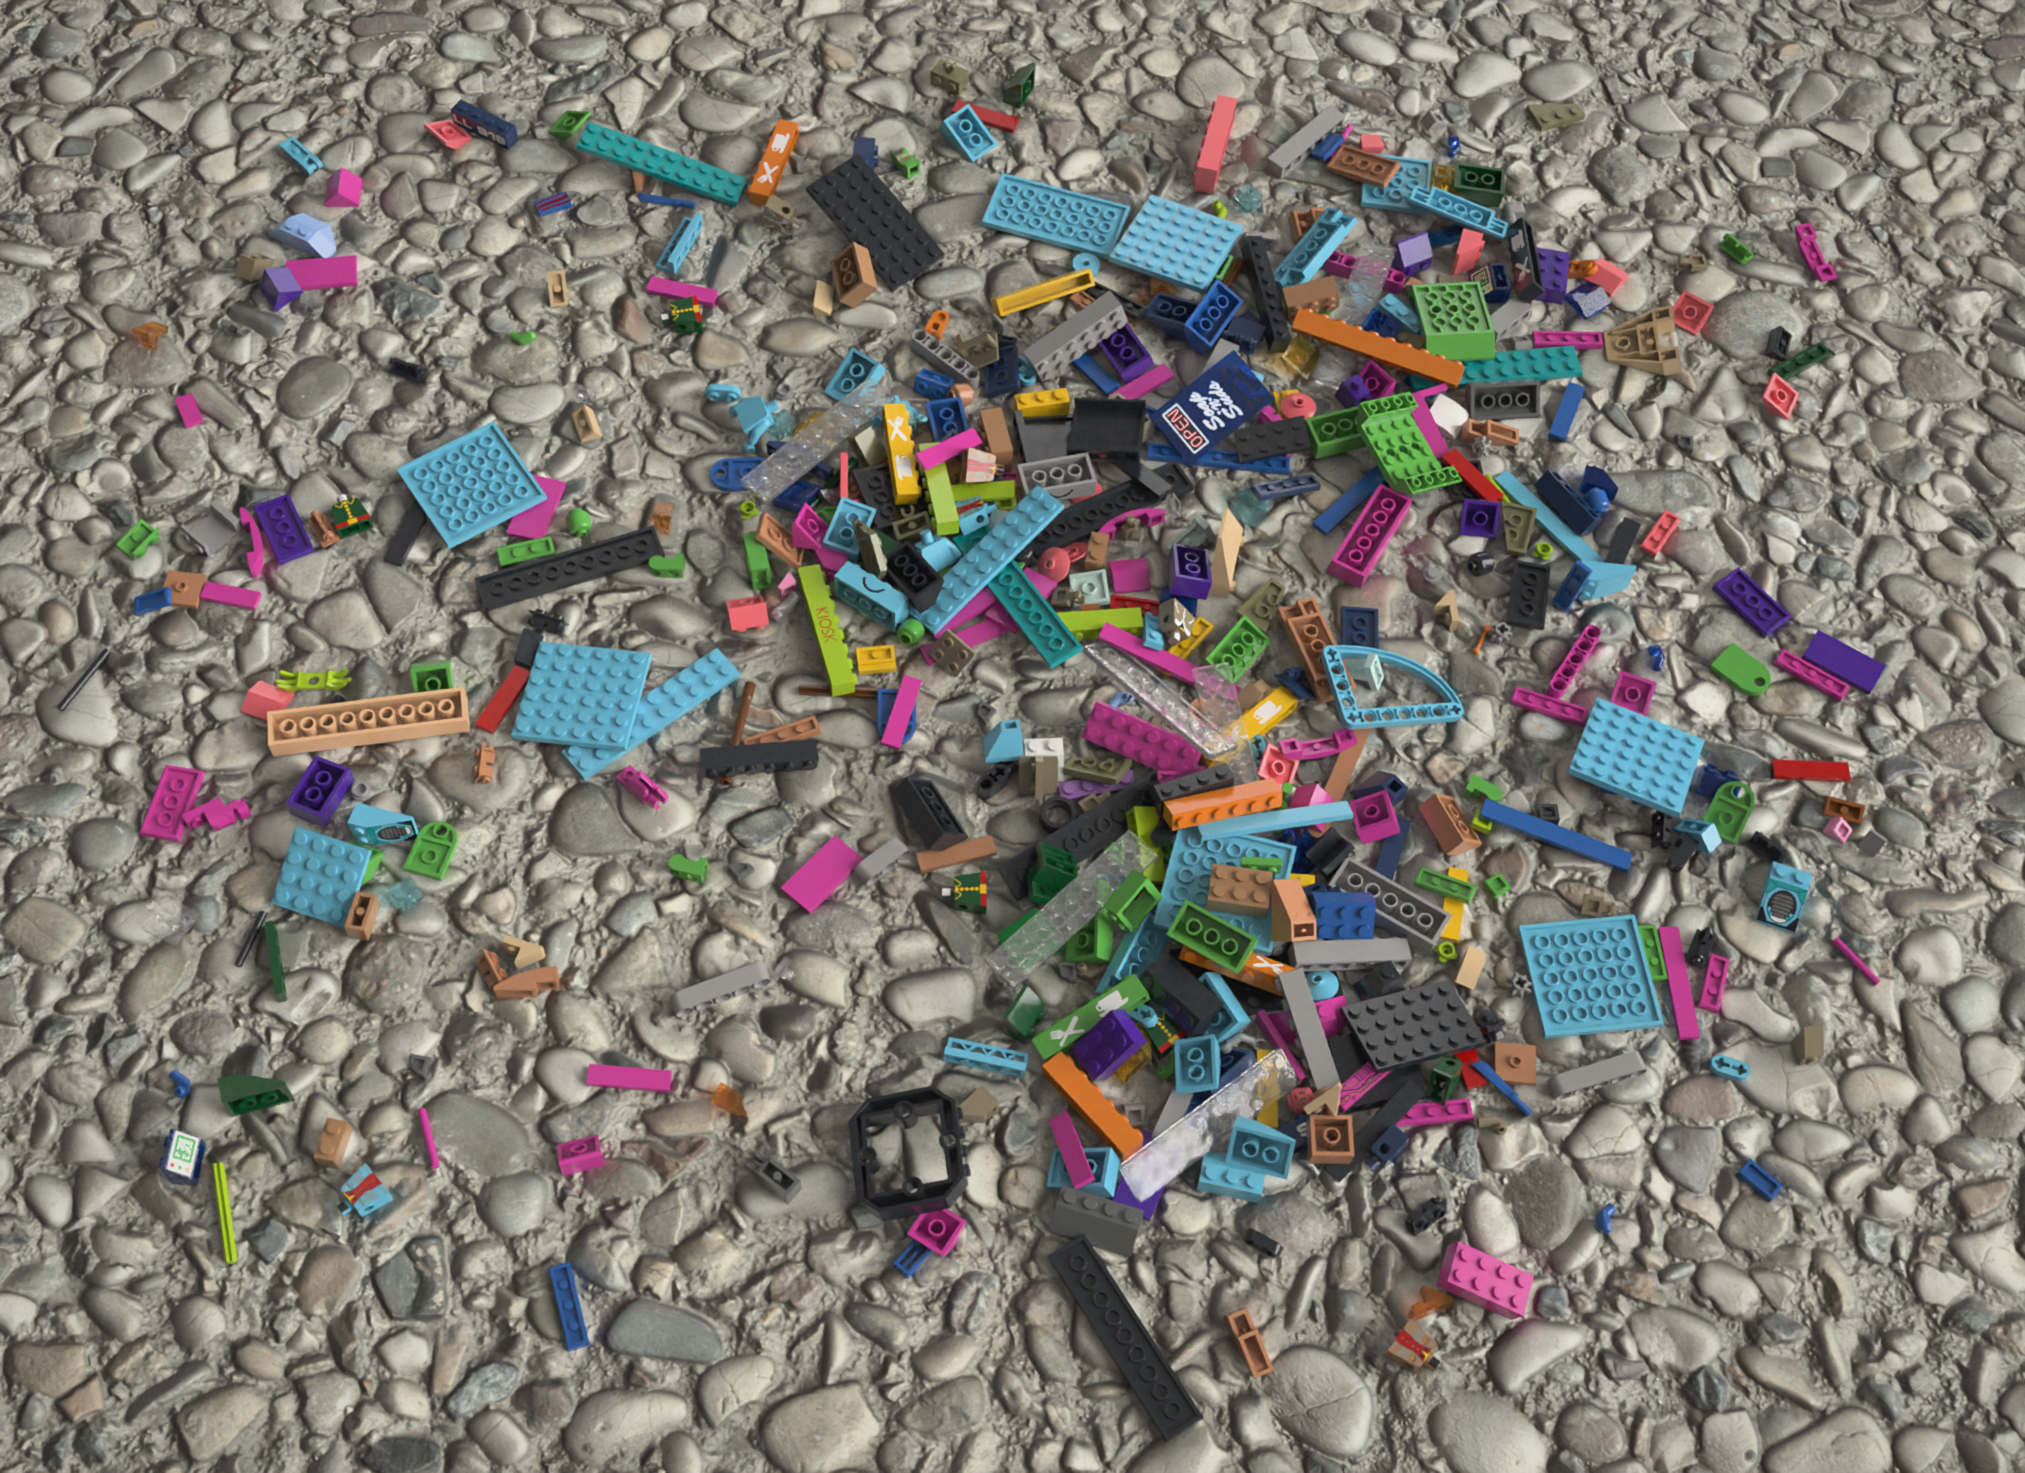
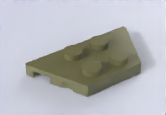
(870, 549)

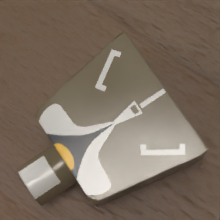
(779, 216)
(1175, 621)

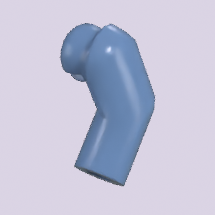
(1121, 698)

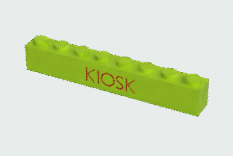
(826, 630)

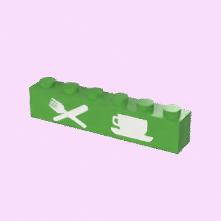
(1067, 1032)

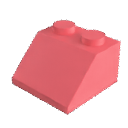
(1467, 251)
(747, 613)

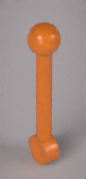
(1476, 651)

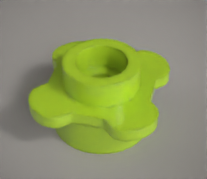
(748, 505)
(1546, 548)
(1446, 946)

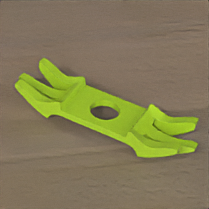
(299, 681)

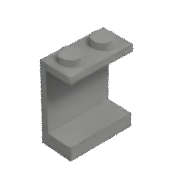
(214, 530)

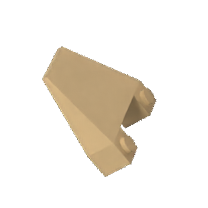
(1638, 345)
(1225, 555)

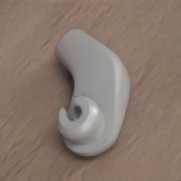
(785, 607)

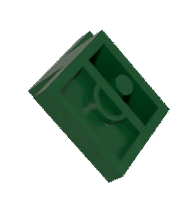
(1050, 873)

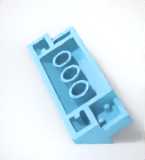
(1458, 211)
(1314, 248)
(1135, 952)

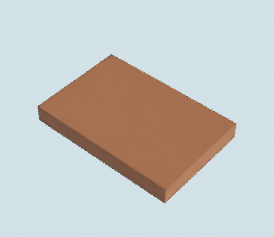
(778, 540)

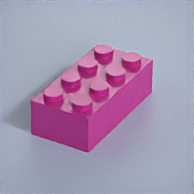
(1485, 1280)

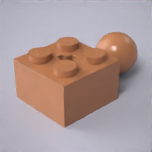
(1339, 1131)

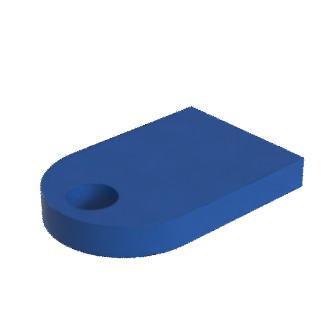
(733, 471)
(885, 703)

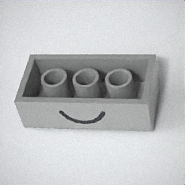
(1060, 477)

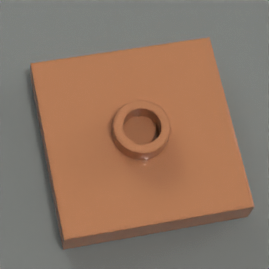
(185, 588)
(1515, 1063)

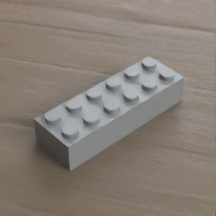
(1076, 336)
(1396, 907)

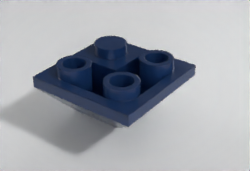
(1382, 781)

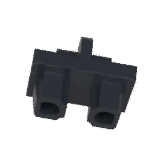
(1490, 1029)

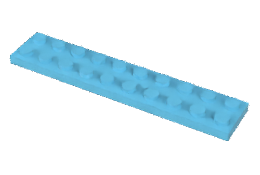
(990, 557)
(660, 709)

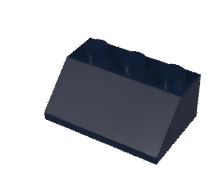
(1232, 1066)

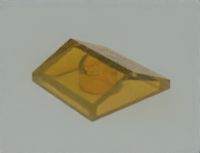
(1300, 358)

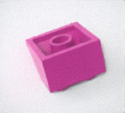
(1374, 817)

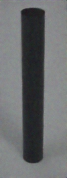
(250, 939)

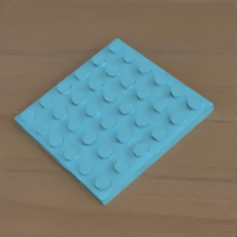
(1176, 244)
(471, 484)
(582, 696)
(1636, 757)
(1190, 878)
(1589, 976)

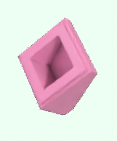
(787, 586)
(1838, 829)

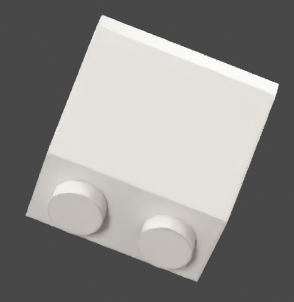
(1046, 747)

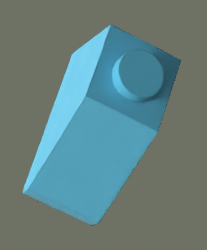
(1701, 831)

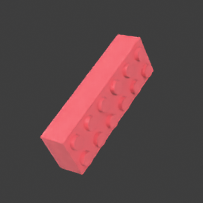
(1214, 144)

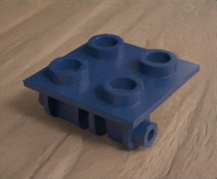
(1245, 334)
(1291, 678)

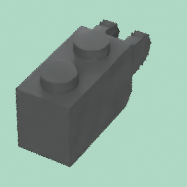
(774, 1177)

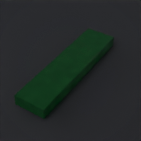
(1801, 362)
(276, 961)

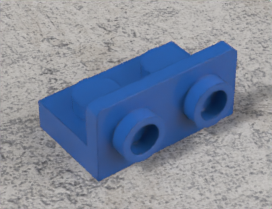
(933, 384)

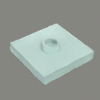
(1092, 585)

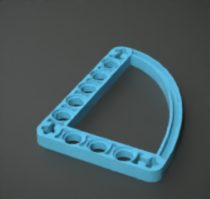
(1396, 660)

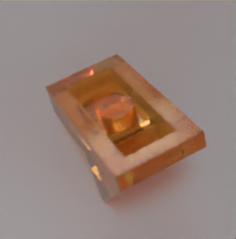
(1161, 286)
(149, 333)
(1433, 1302)

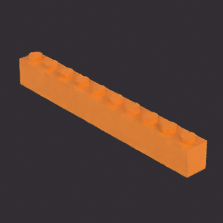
(1377, 348)

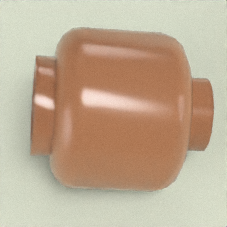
(961, 390)

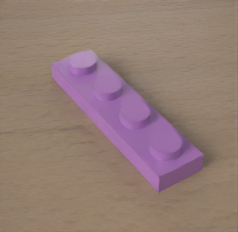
(1081, 788)

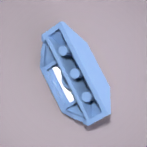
(306, 235)

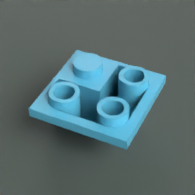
(1003, 742)

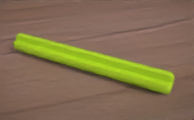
(224, 1213)

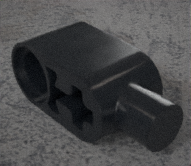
(995, 779)

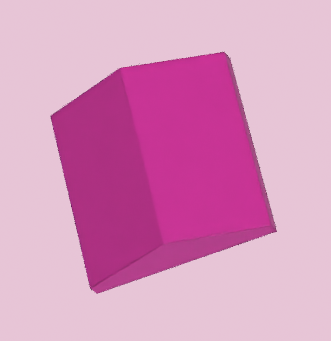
(1130, 576)
(1633, 692)

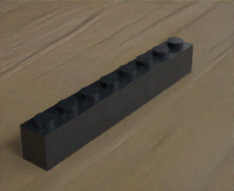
(1265, 294)

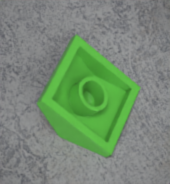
(568, 124)

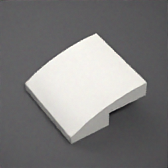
(1448, 416)

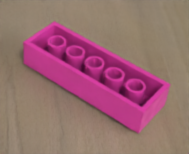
(1370, 536)
(1139, 739)

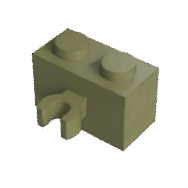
(949, 76)
(867, 446)
(911, 526)

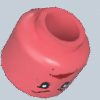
(1299, 1098)

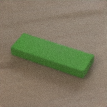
(525, 551)
(1445, 885)
(1653, 953)

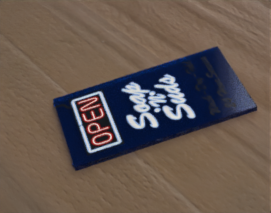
(1211, 408)

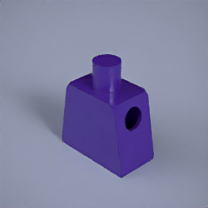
(1352, 392)

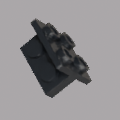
(1329, 852)

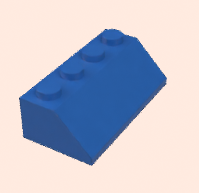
(1211, 317)

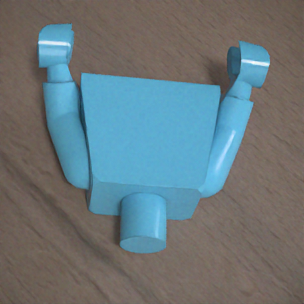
(754, 418)

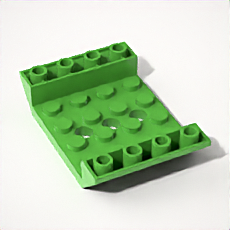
(1456, 334)
(1385, 429)

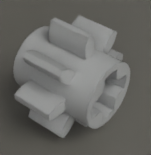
(1478, 450)
(1500, 633)
(1518, 986)

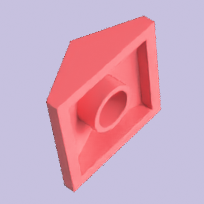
(448, 133)
(1607, 276)
(1691, 312)
(1779, 397)
(265, 698)
(1277, 766)

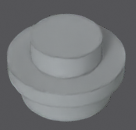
(784, 391)
(1432, 575)
(360, 791)

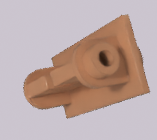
(322, 529)
(483, 756)
(489, 963)

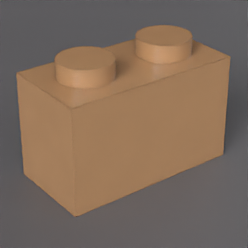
(1096, 551)
(362, 916)
(333, 1143)

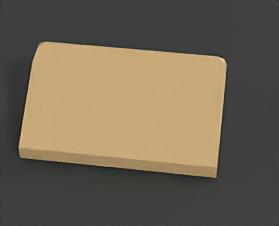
(823, 299)
(586, 424)

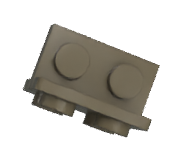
(980, 350)
(951, 653)
(1038, 775)

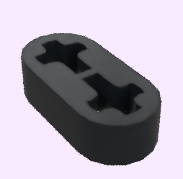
(1262, 1243)

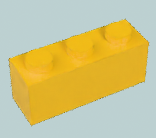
(1043, 403)

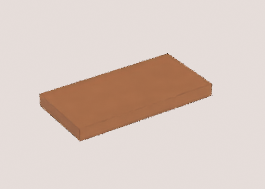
(1363, 166)

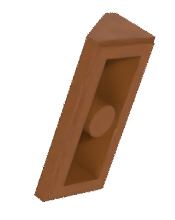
(1841, 808)

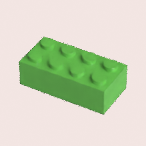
(1334, 433)

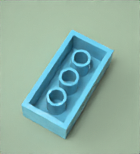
(871, 596)

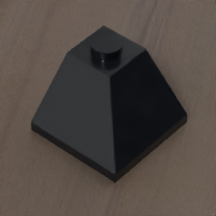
(1379, 982)

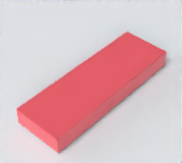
(843, 475)
(1660, 533)

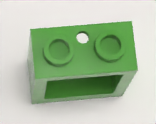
(757, 562)
(1125, 894)

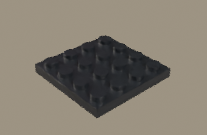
(877, 492)

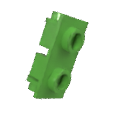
(1737, 251)

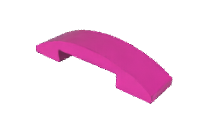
(1811, 254)
(1149, 516)
(256, 557)
(1318, 748)

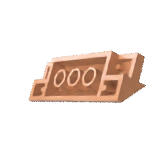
(1309, 637)

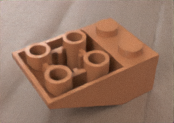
(1291, 912)

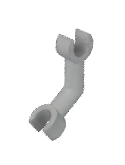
(1227, 1045)

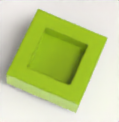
(1480, 824)

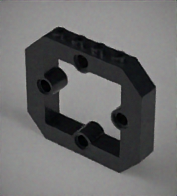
(929, 1196)

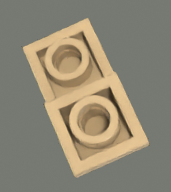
(1470, 967)

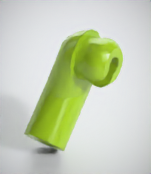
(1219, 209)

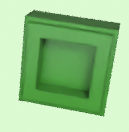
(1497, 885)

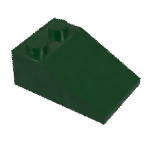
(1480, 183)
(250, 1093)

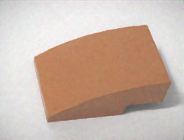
(1302, 221)

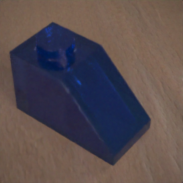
(1597, 478)

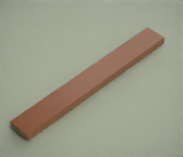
(1343, 771)

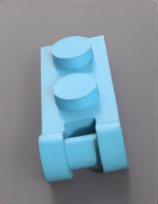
(300, 155)
(1151, 632)

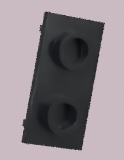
(407, 369)
(555, 623)
(1660, 823)
(1767, 848)
(1700, 947)
(1434, 1210)

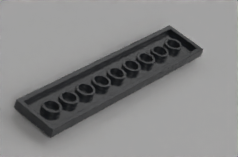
(1093, 513)
(568, 568)
(1082, 835)
(1125, 1338)

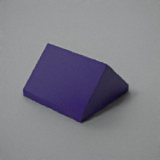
(279, 287)
(1479, 518)

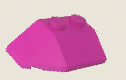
(1328, 1013)

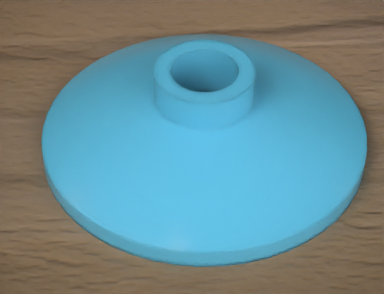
(1322, 985)

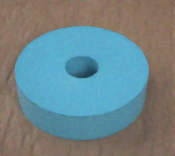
(1086, 259)

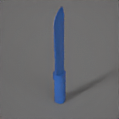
(666, 201)
(1498, 1082)

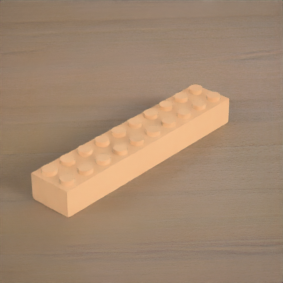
(368, 721)

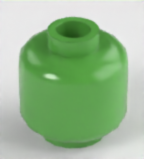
(578, 522)
(910, 632)

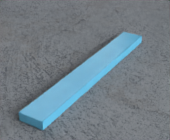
(1547, 519)
(1275, 820)

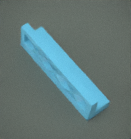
(683, 246)
(986, 1061)

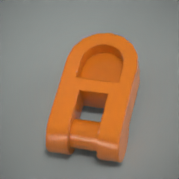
(1581, 269)
(940, 320)

